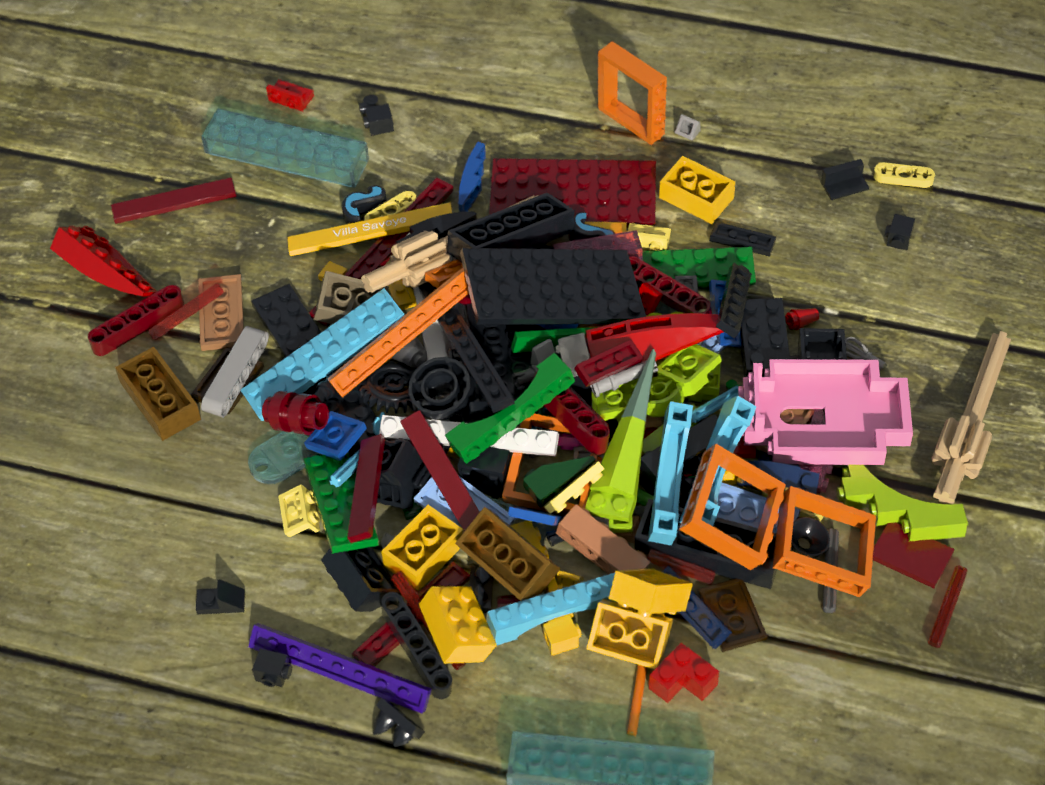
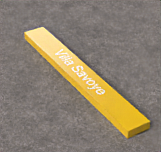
(362, 230)

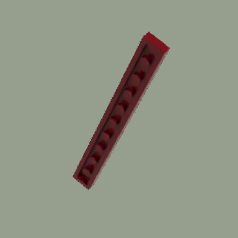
(380, 251)

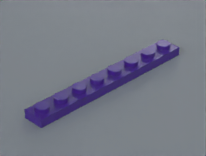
(342, 668)

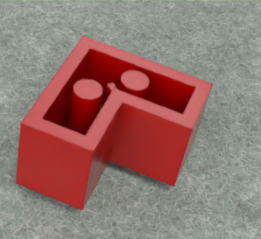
(685, 670)

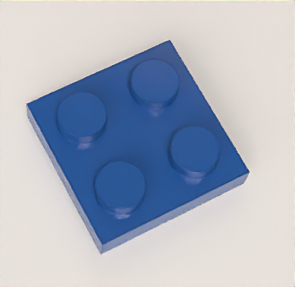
(336, 436)

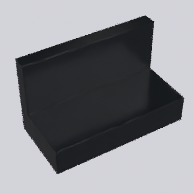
(844, 179)

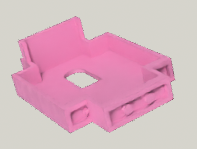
(859, 407)

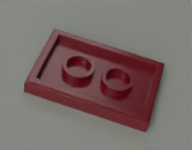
(916, 559)

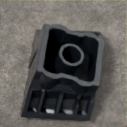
(398, 470)

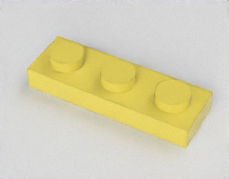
(575, 488)

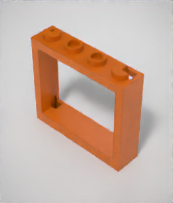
(615, 58)
(525, 500)
(716, 539)
(814, 569)

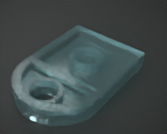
(281, 455)

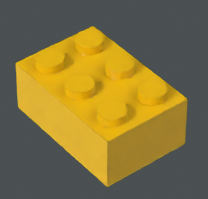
(697, 189)
(423, 547)
(650, 591)
(457, 624)
(629, 635)

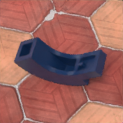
(786, 473)

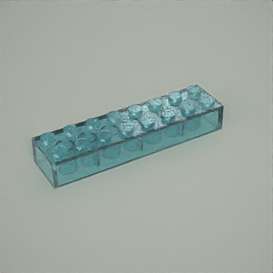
(285, 147)
(586, 761)

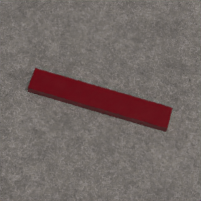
(173, 200)
(440, 469)
(366, 488)
(384, 641)

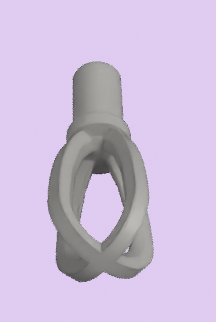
(865, 355)

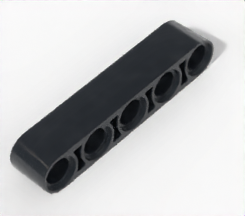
(415, 634)

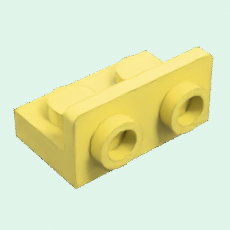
(652, 237)
(298, 511)

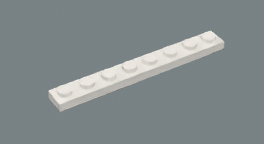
(518, 441)

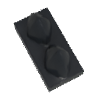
(482, 586)
(388, 716)

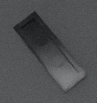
(741, 237)

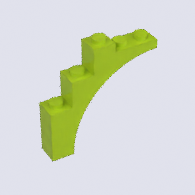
(918, 518)

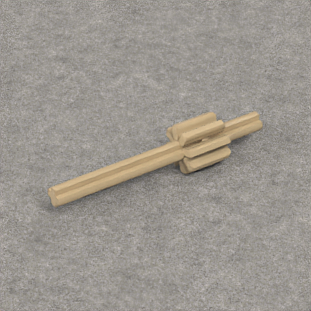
(411, 261)
(964, 443)

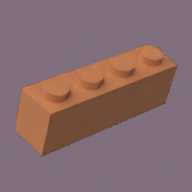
(599, 543)

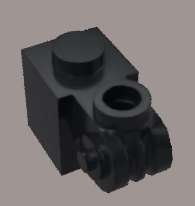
(377, 117)

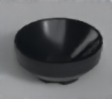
(813, 532)

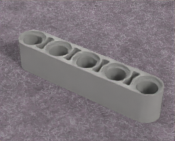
(234, 371)

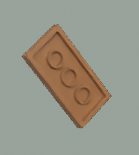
(224, 317)

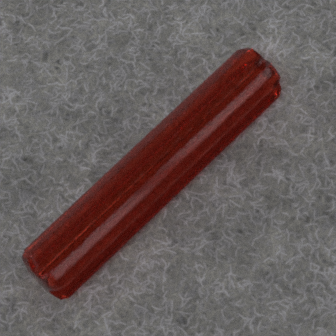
(680, 566)

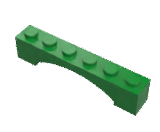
(475, 437)

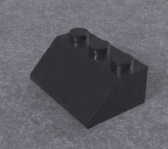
(360, 577)

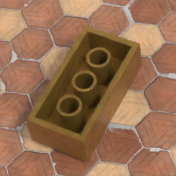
(158, 393)
(507, 555)

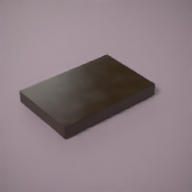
(201, 389)
(736, 609)

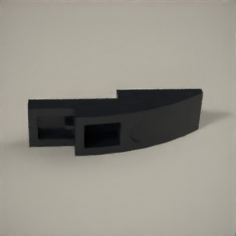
(441, 224)

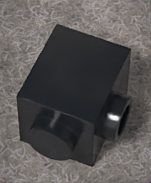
(900, 232)
(271, 668)

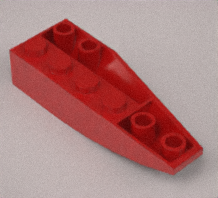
(99, 260)
(659, 332)

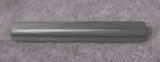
(831, 557)

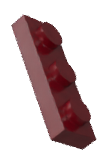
(608, 363)

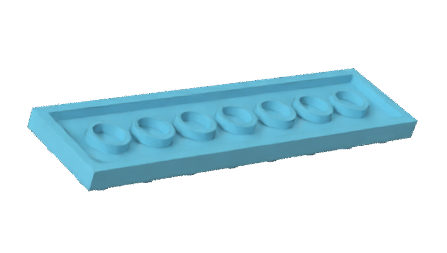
(326, 350)

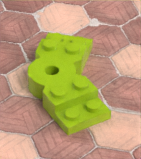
(677, 377)

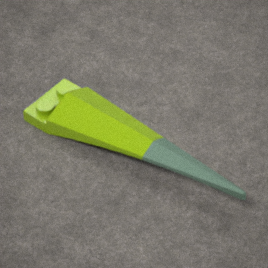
(616, 491)

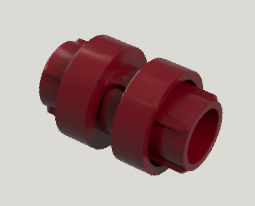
(295, 412)

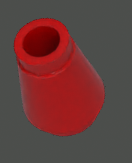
(800, 318)

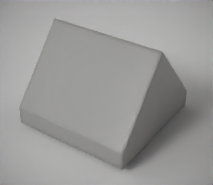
(688, 127)

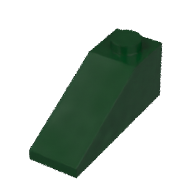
(552, 478)

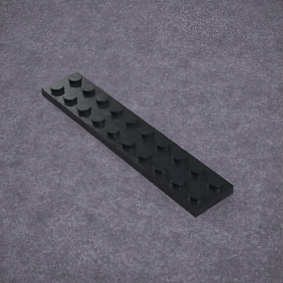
(292, 328)

